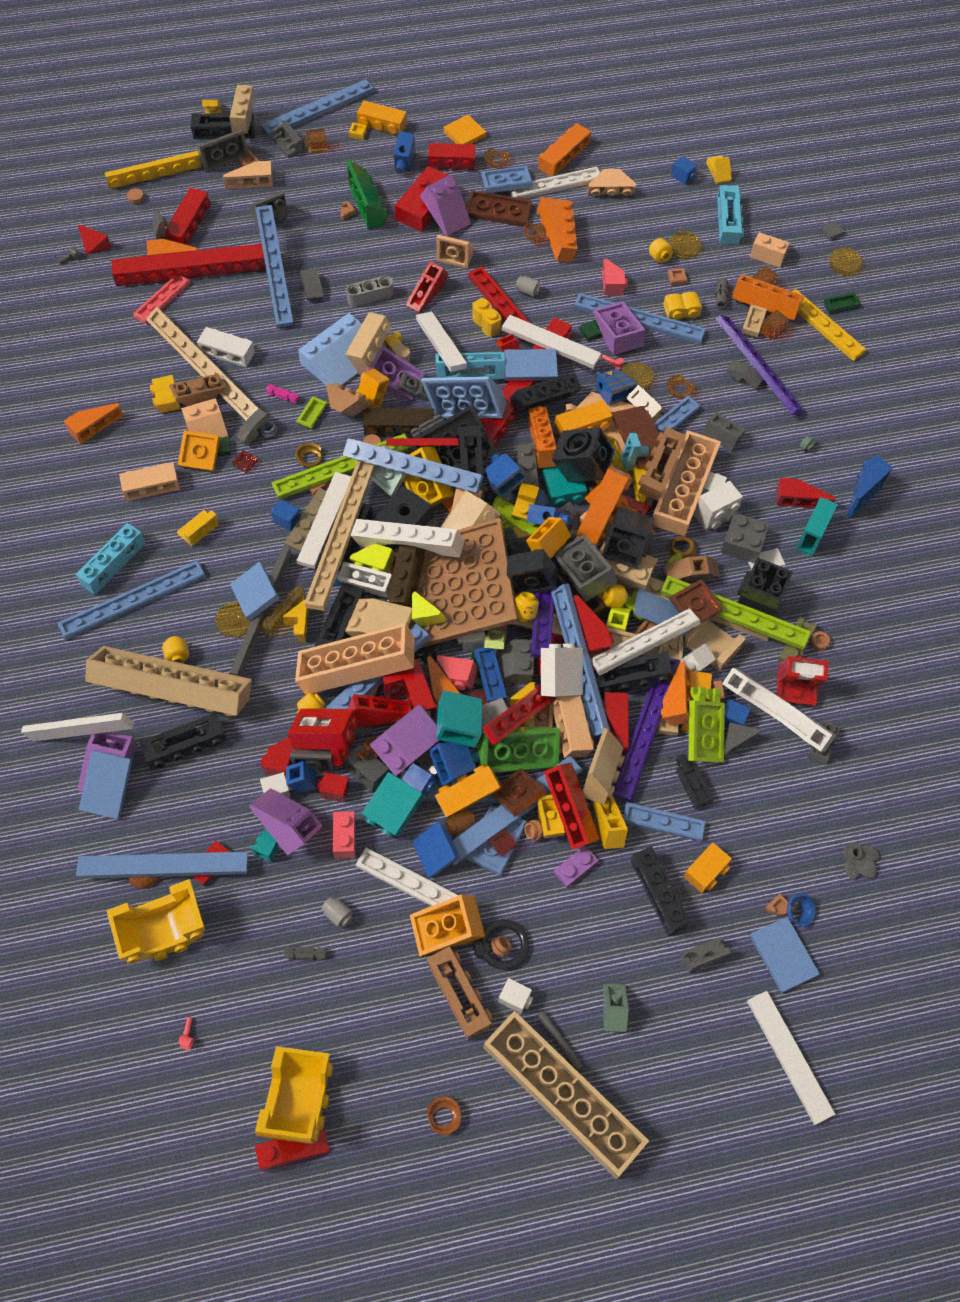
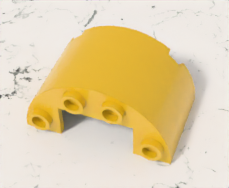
(157, 926)
(296, 1096)

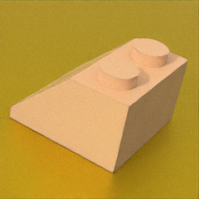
(769, 249)
(454, 251)
(205, 418)

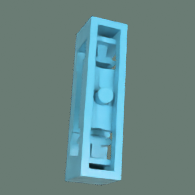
(733, 231)
(475, 366)
(110, 558)

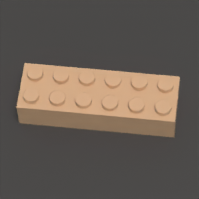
(686, 483)
(355, 659)

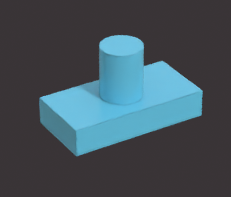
(633, 450)

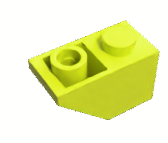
(375, 558)
(619, 618)

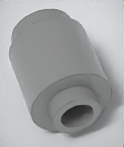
(528, 286)
(337, 912)

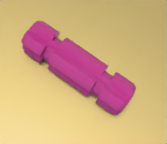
(282, 393)

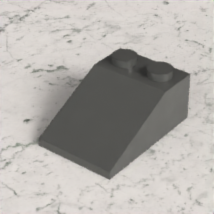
(585, 568)

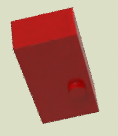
(410, 207)

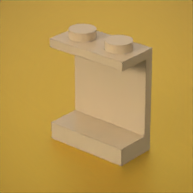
(719, 643)

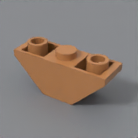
(197, 390)
(346, 400)
(693, 569)

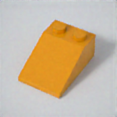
(447, 924)

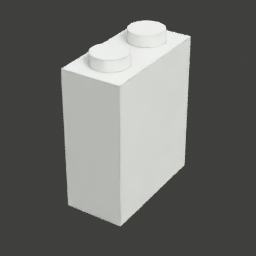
(561, 670)

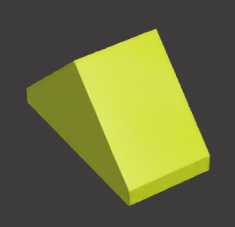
(425, 613)

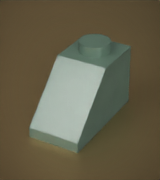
(615, 1008)

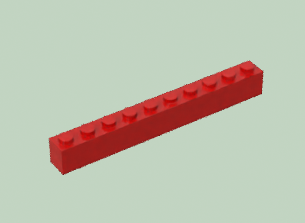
(188, 264)
(498, 427)

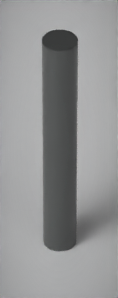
(560, 1040)

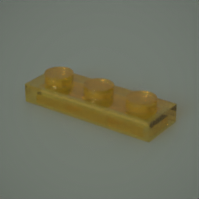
(273, 623)

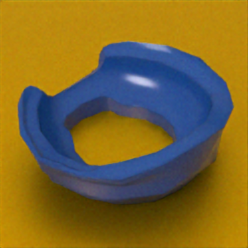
(808, 909)

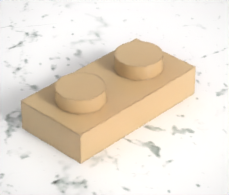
(754, 320)

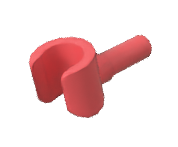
(616, 364)
(185, 1041)

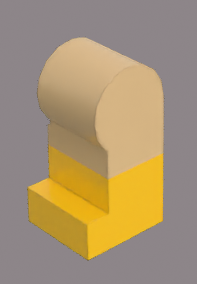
(394, 343)

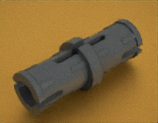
(721, 293)

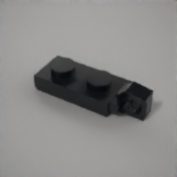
(693, 782)

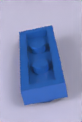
(490, 674)

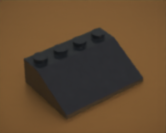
(450, 429)

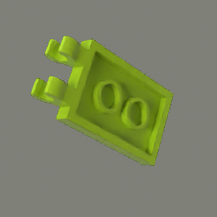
(706, 725)

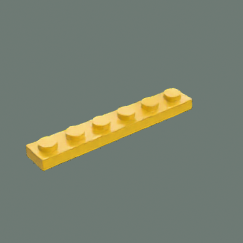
(153, 169)

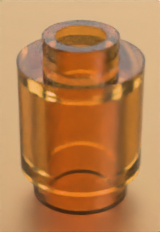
(460, 822)

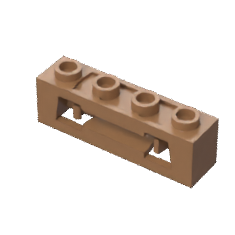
(666, 442)
(442, 961)

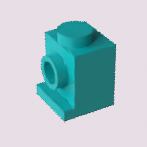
(265, 847)

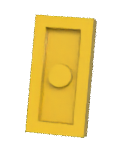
(198, 527)

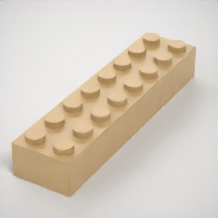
(168, 680)
(565, 1094)

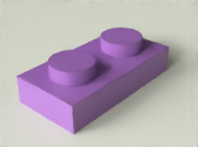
(575, 866)

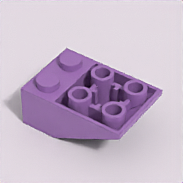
(110, 743)
(285, 820)

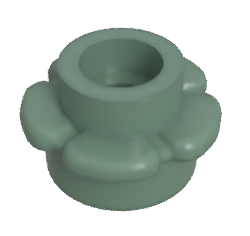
(807, 443)

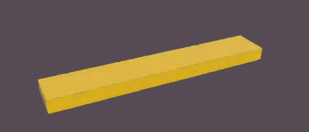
(830, 329)

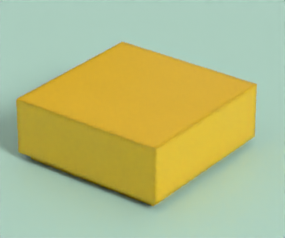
(358, 131)

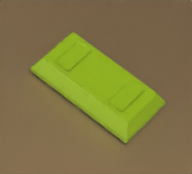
(311, 412)

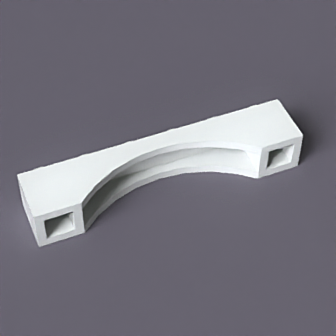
(435, 539)
(780, 709)

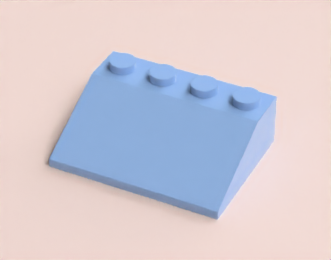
(326, 353)
(456, 393)

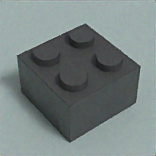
(745, 538)

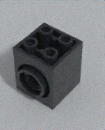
(583, 454)
(406, 509)
(629, 537)
(764, 586)

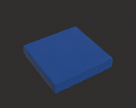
(435, 849)

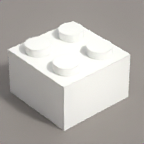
(717, 506)

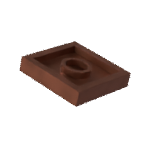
(698, 599)
(518, 792)

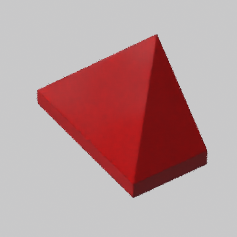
(93, 240)

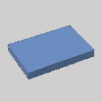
(506, 179)
(530, 365)
(254, 591)
(654, 608)
(105, 784)
(486, 855)
(784, 954)

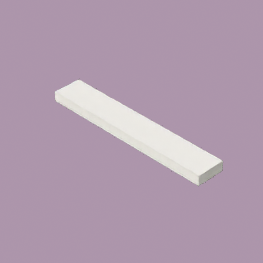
(557, 183)
(441, 341)
(551, 341)
(324, 521)
(644, 641)
(78, 727)
(403, 878)
(790, 1058)

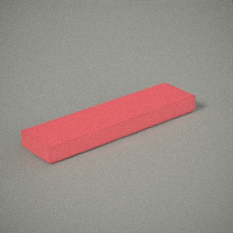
(162, 297)

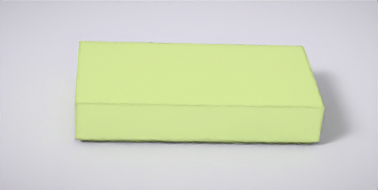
(495, 639)

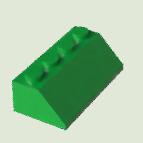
(366, 196)

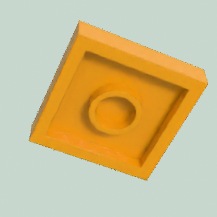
(465, 131)
(198, 451)

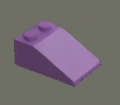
(446, 205)
(619, 328)
(393, 367)
(406, 740)

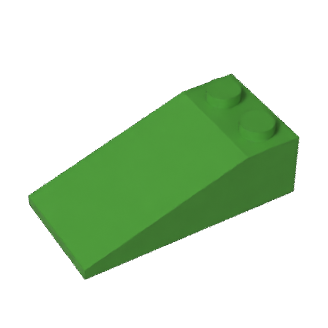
(521, 749)

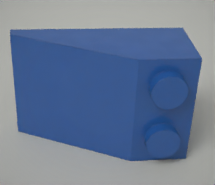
(869, 482)

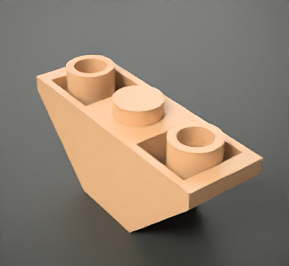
(611, 183)

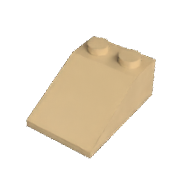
(377, 615)

